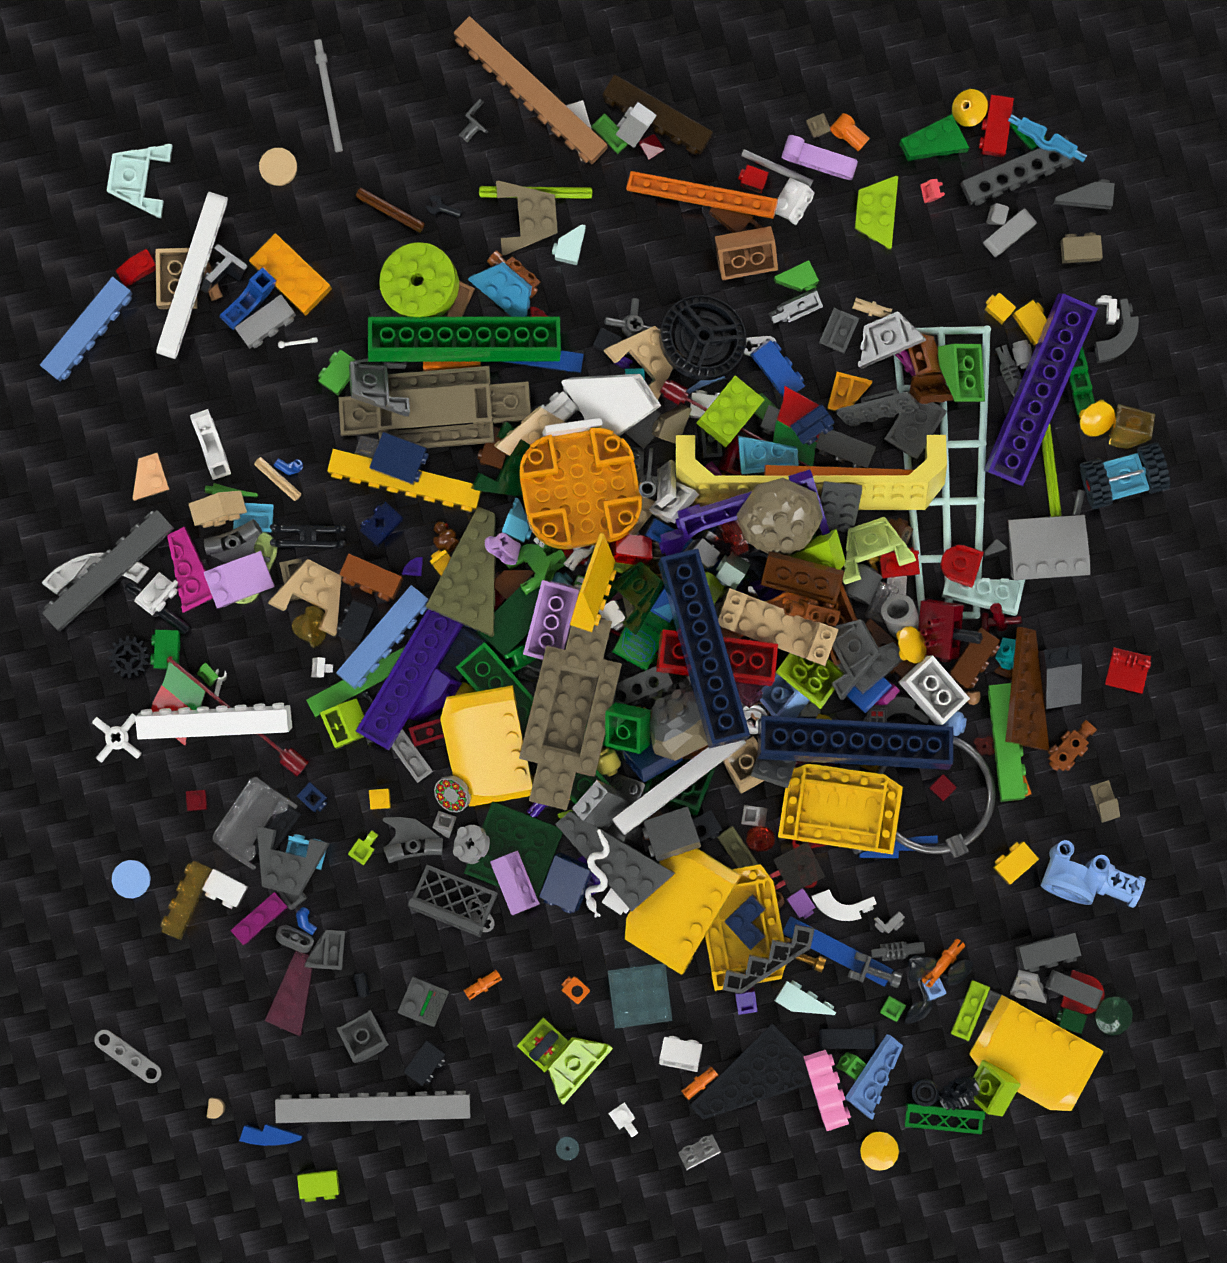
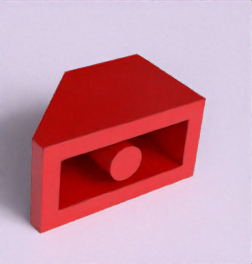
(136, 268)

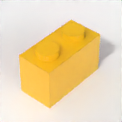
(1031, 320)
(1015, 863)

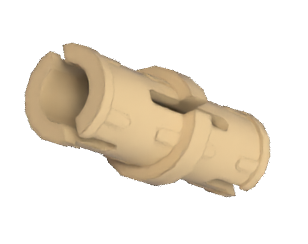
(871, 308)

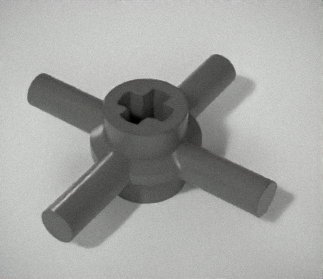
(629, 322)

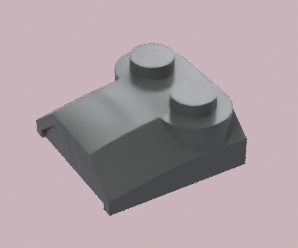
(363, 1037)

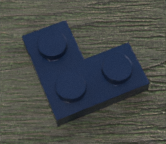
(742, 922)

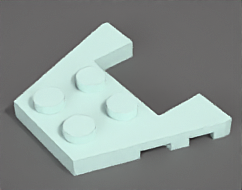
(130, 174)

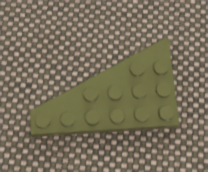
(467, 583)

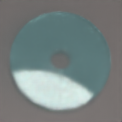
(563, 1143)

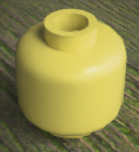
(608, 762)

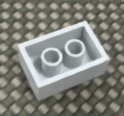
(934, 690)

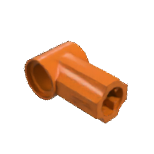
(845, 129)

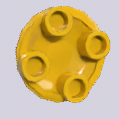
(1097, 418)
(911, 645)
(879, 1151)

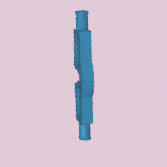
(1056, 143)

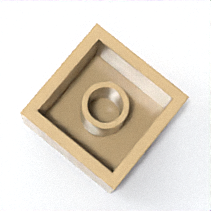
(218, 509)

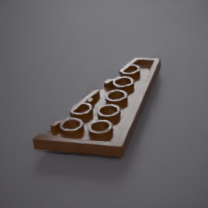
(1026, 707)

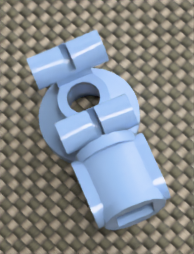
(1082, 882)

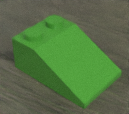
(963, 371)

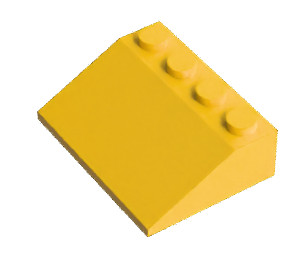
(594, 587)

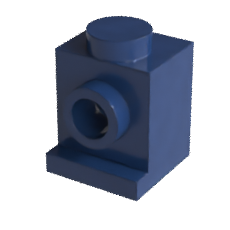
(305, 797)

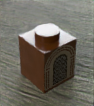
(902, 528)

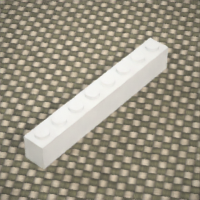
(213, 721)

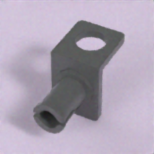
(474, 125)

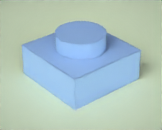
(935, 991)

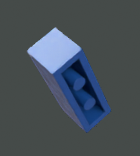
(777, 367)

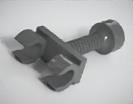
(894, 978)

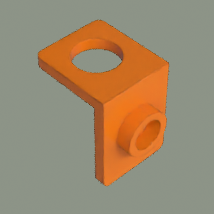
(569, 983)

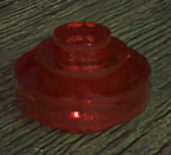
(760, 838)

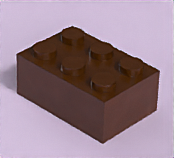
(974, 660)

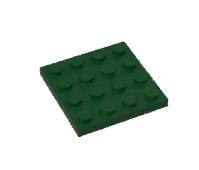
(513, 832)

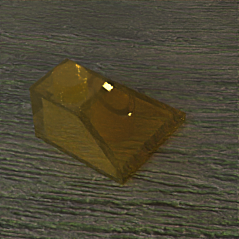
(1131, 427)

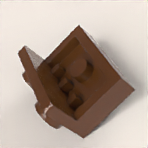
(930, 388)

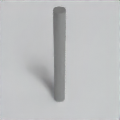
(776, 167)

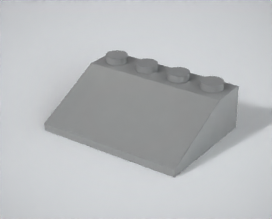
(1048, 547)

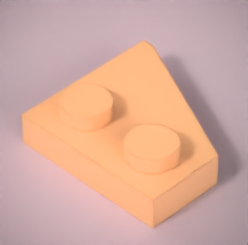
(149, 477)

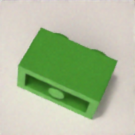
(337, 373)

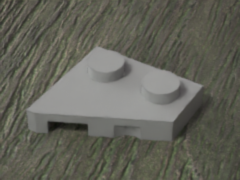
(1028, 986)

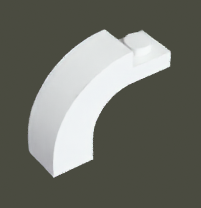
(211, 444)

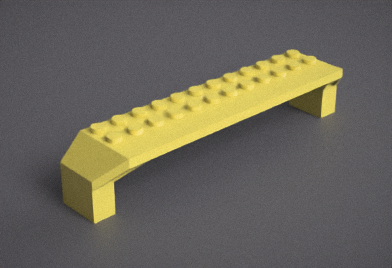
(878, 491)

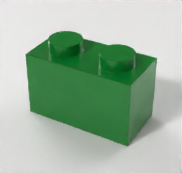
(166, 645)

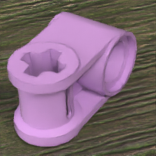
(503, 548)

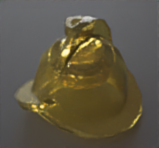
(307, 626)

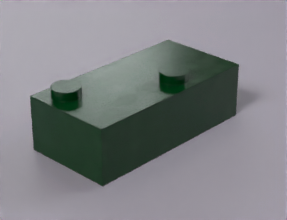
(512, 621)

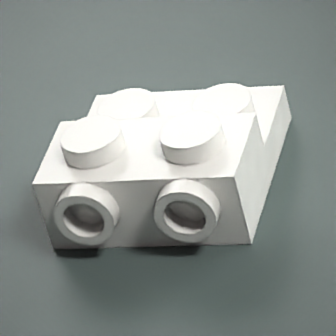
(684, 498)

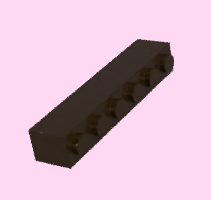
(667, 119)

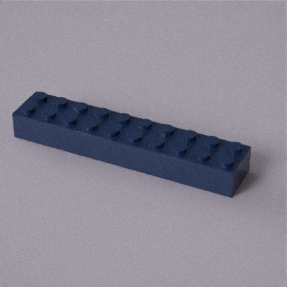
(703, 648)
(855, 742)

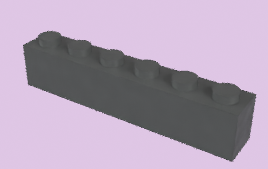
(833, 442)

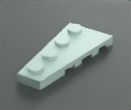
(987, 592)

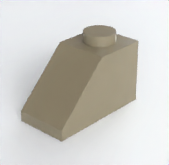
(671, 423)

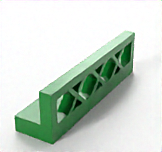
(938, 1110)

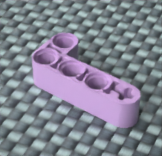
(818, 158)

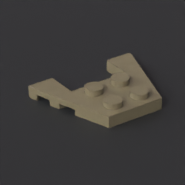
(536, 215)

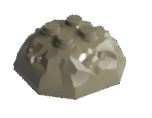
(780, 517)

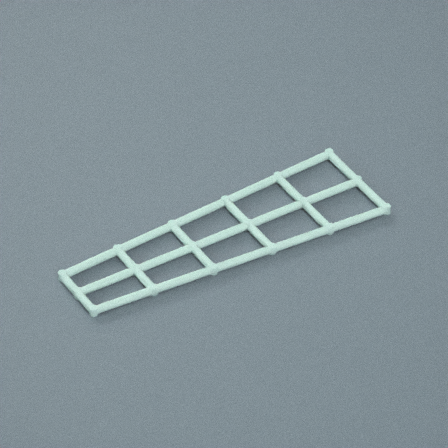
(946, 501)

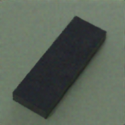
(283, 824)

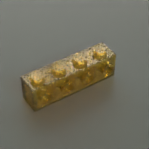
(186, 900)

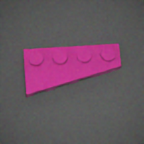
(188, 570)

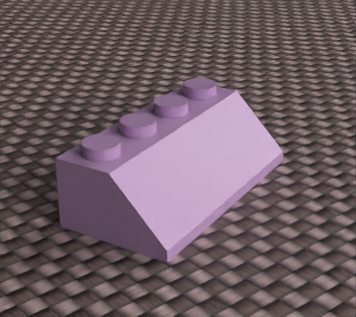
(551, 618)

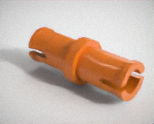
(482, 985)
(699, 1083)

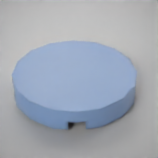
(131, 879)

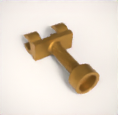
(818, 963)

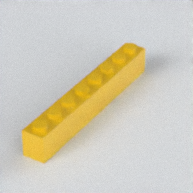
(430, 485)

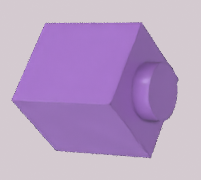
(801, 904)

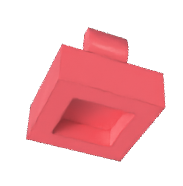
(931, 190)

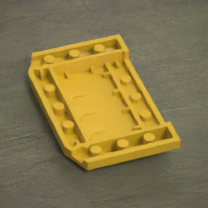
(486, 744)
(841, 808)
(682, 909)
(724, 946)
(1037, 1053)

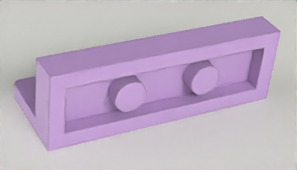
(514, 882)

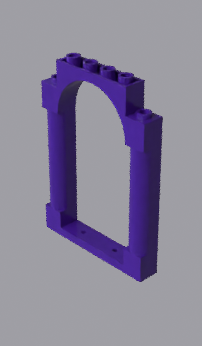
(698, 518)

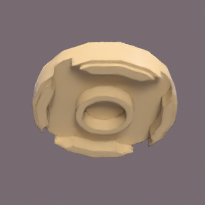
(278, 166)

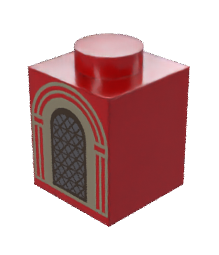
(753, 178)

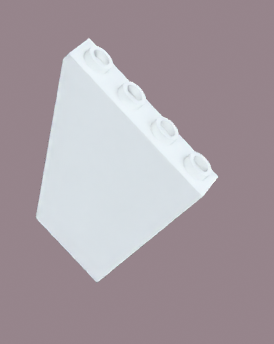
(616, 399)

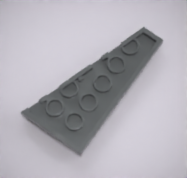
(627, 869)

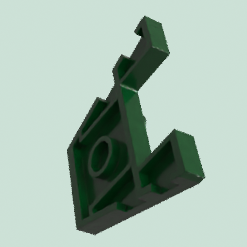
(509, 477)
(641, 589)

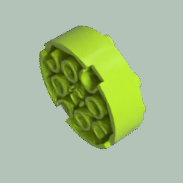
(417, 263)

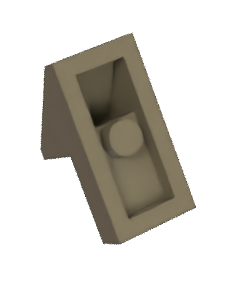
(1105, 801)

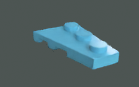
(757, 453)

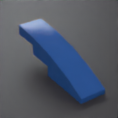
(899, 847)

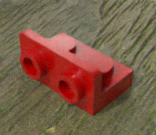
(890, 568)

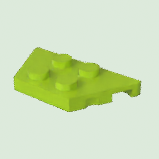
(877, 211)
(575, 1064)

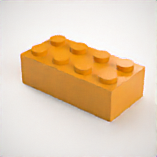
(292, 274)

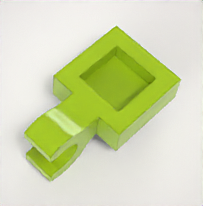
(362, 849)

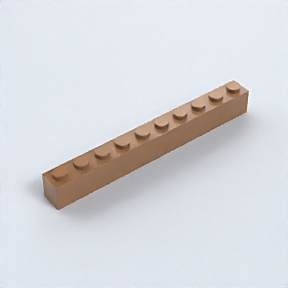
(530, 90)

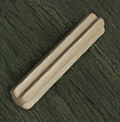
(279, 480)

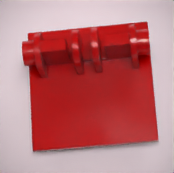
(1128, 670)

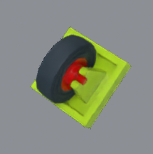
(542, 1044)

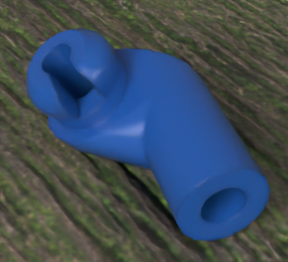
(289, 468)
(302, 920)

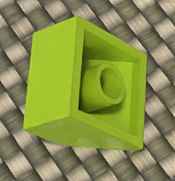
(996, 1088)

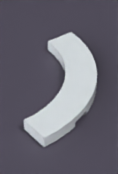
(69, 571)

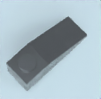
(1093, 195)

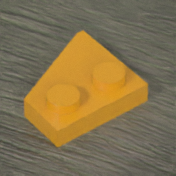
(847, 390)

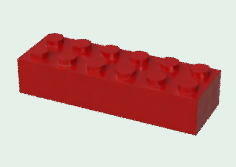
(750, 660)

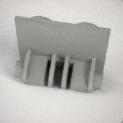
(699, 1152)

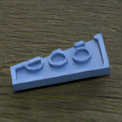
(869, 1085)

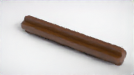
(390, 210)

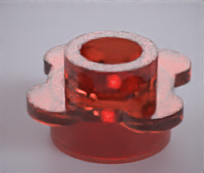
(988, 742)

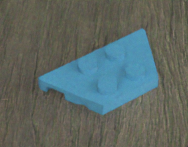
(504, 288)

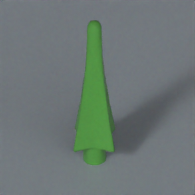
(216, 488)

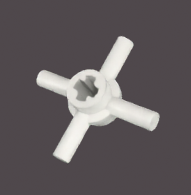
(109, 738)

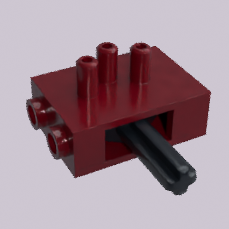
(942, 629)

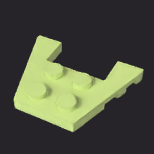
(872, 541)

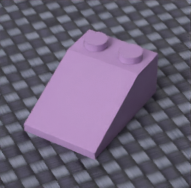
(238, 579)

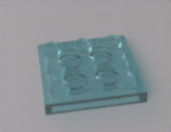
(639, 995)

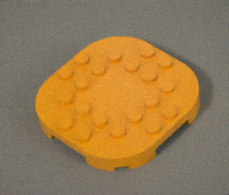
(580, 488)

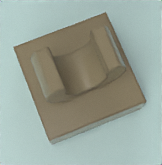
(818, 125)

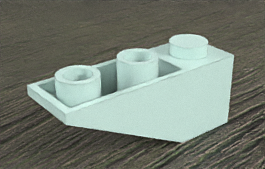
(799, 1001)

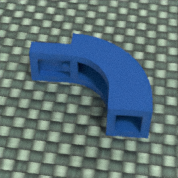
(249, 301)

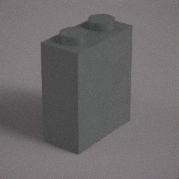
(601, 805)
(671, 834)

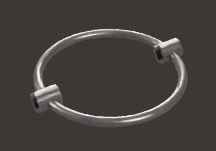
(957, 844)

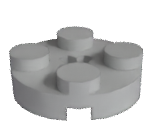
(464, 837)

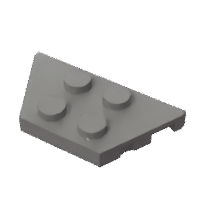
(887, 338)

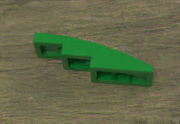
(1081, 384)

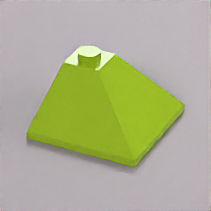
(810, 677)

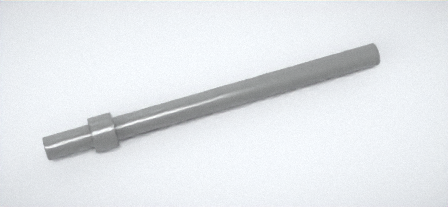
(321, 60)

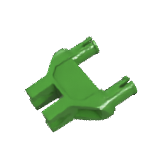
(543, 563)

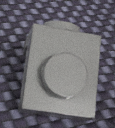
(894, 923)

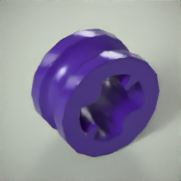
(624, 363)

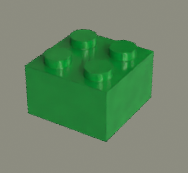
(627, 727)

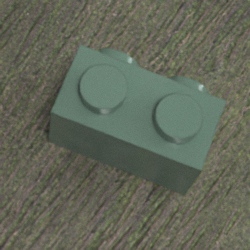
(732, 570)

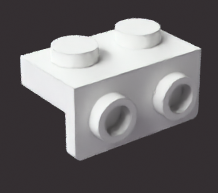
(794, 200)

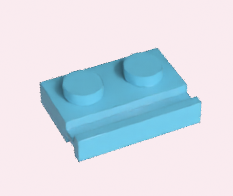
(260, 513)

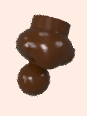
(446, 538)

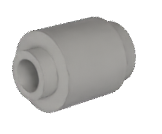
(1022, 353)

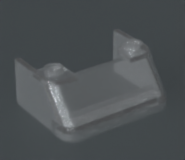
(250, 810)

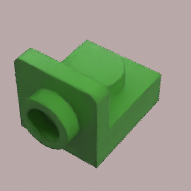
(851, 1065)

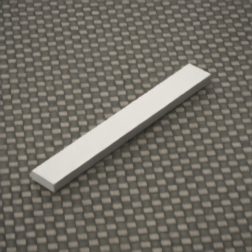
(673, 785)

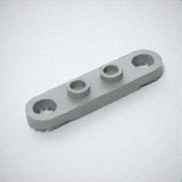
(128, 1056)

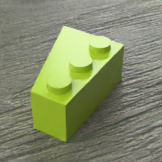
(823, 550)

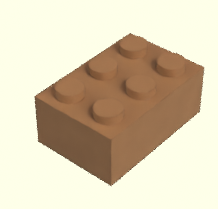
(746, 253)

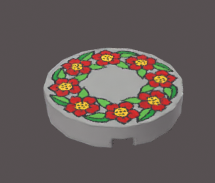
(452, 793)

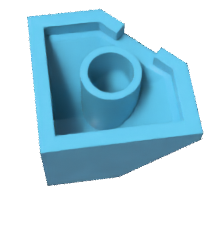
(516, 524)

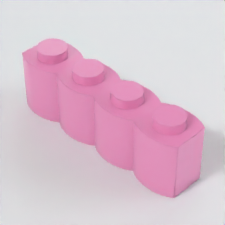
(826, 1090)

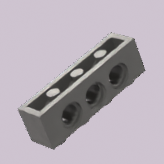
(649, 688)

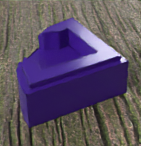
(413, 567)

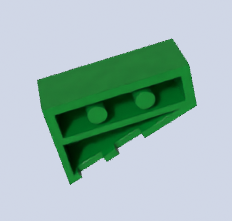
(935, 140)

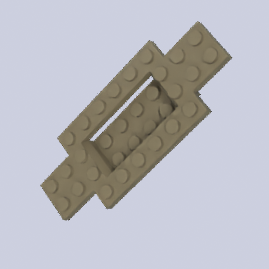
(441, 399)
(562, 711)

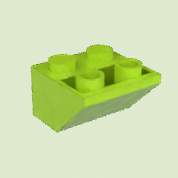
(342, 722)

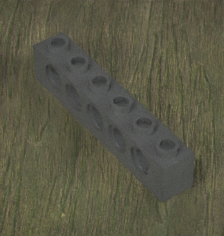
(1024, 162)

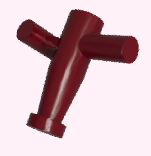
(999, 619)

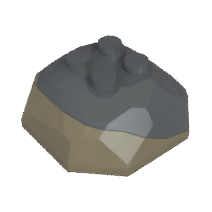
(676, 725)

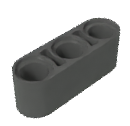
(1074, 989)

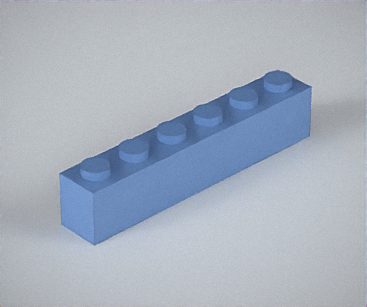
(86, 329)
(383, 637)

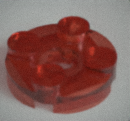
(732, 535)

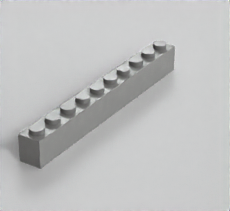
(372, 1107)

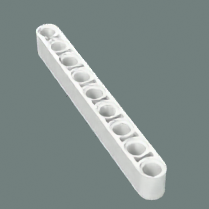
(192, 275)

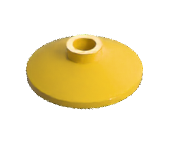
(975, 112)

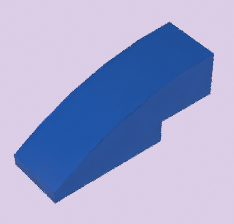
(268, 1136)

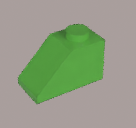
(798, 278)

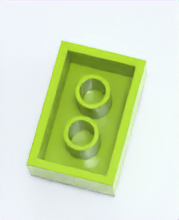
(730, 411)

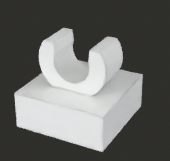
(320, 667)

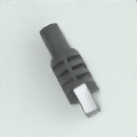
(1009, 370)
(897, 950)

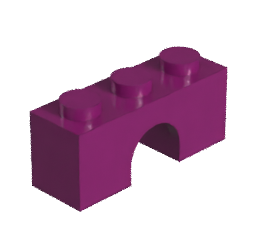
(259, 918)

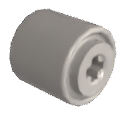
(898, 613)

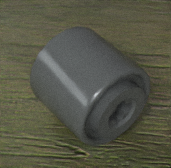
(865, 588)

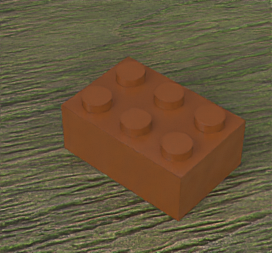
(371, 578)

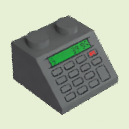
(423, 1001)

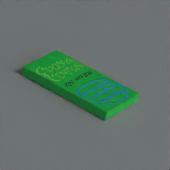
(641, 647)

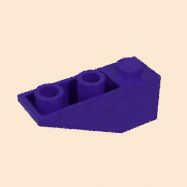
(439, 687)

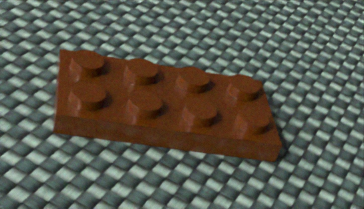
(802, 577)

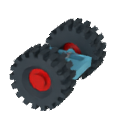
(1125, 476)

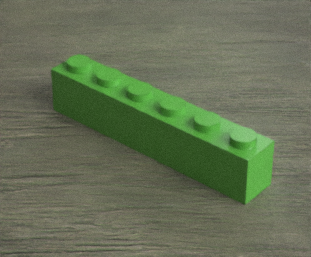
(1007, 755)

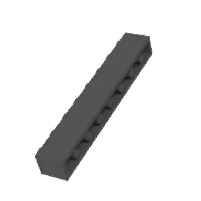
(108, 570)

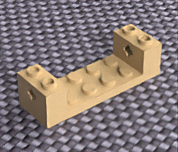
(771, 625)

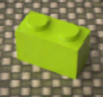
(318, 1185)

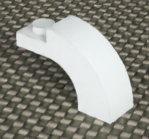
(829, 906)

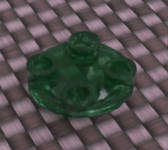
(1113, 1015)

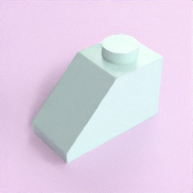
(569, 246)

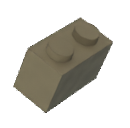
(1082, 248)

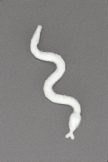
(591, 903)

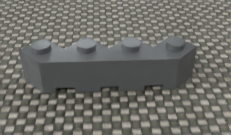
(761, 967)

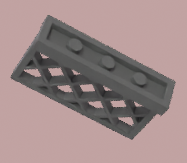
(450, 917)

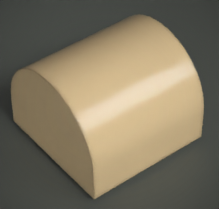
(215, 1108)

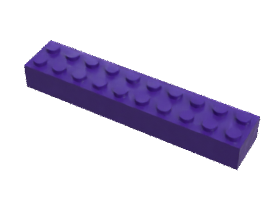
(1040, 389)

